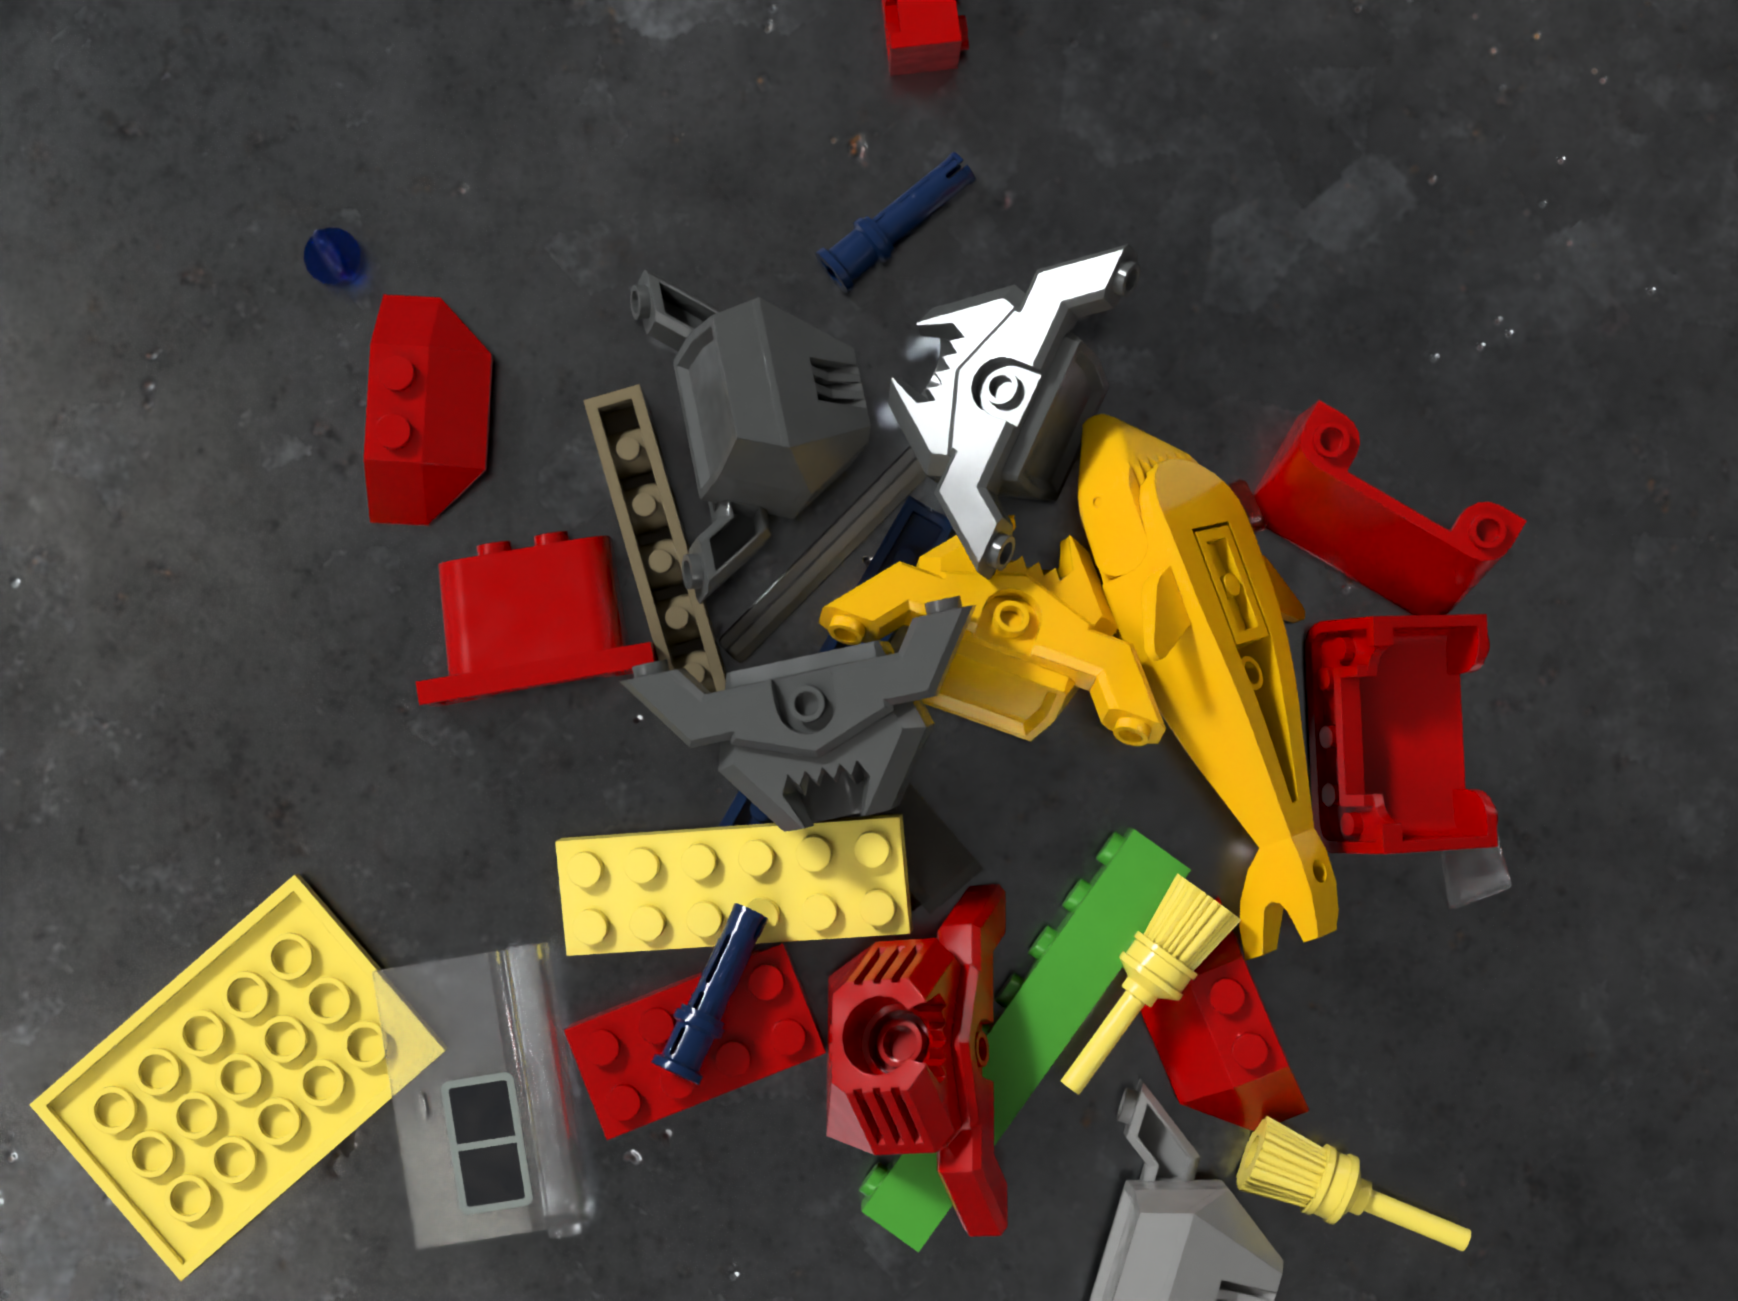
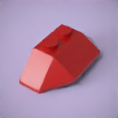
(423, 410)
(1224, 1044)

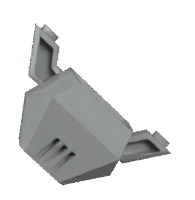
(1179, 1233)

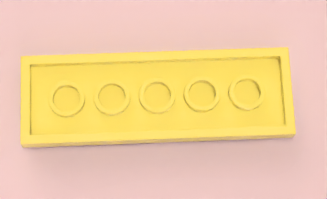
(682, 884)

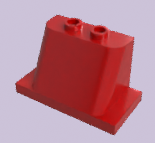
(532, 619)

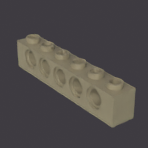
(653, 533)

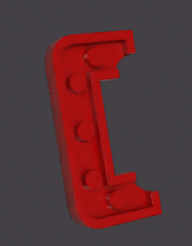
(1366, 532)
(1392, 734)

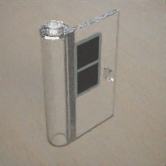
(499, 1095)

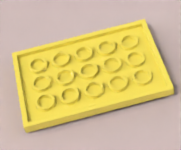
(229, 1079)

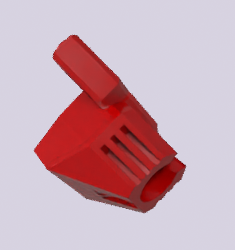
(913, 1053)

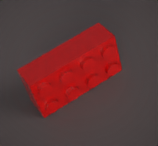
(765, 1032)

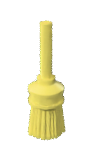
(1157, 966)
(1328, 1184)

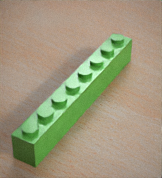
(1038, 1015)

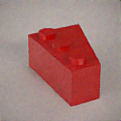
(923, 35)

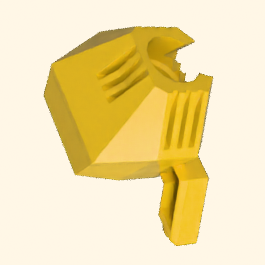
(1025, 645)

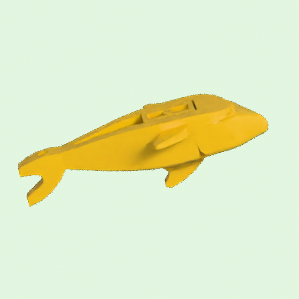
(1215, 655)

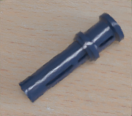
(874, 238)
(700, 1019)

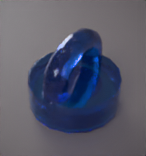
(333, 257)

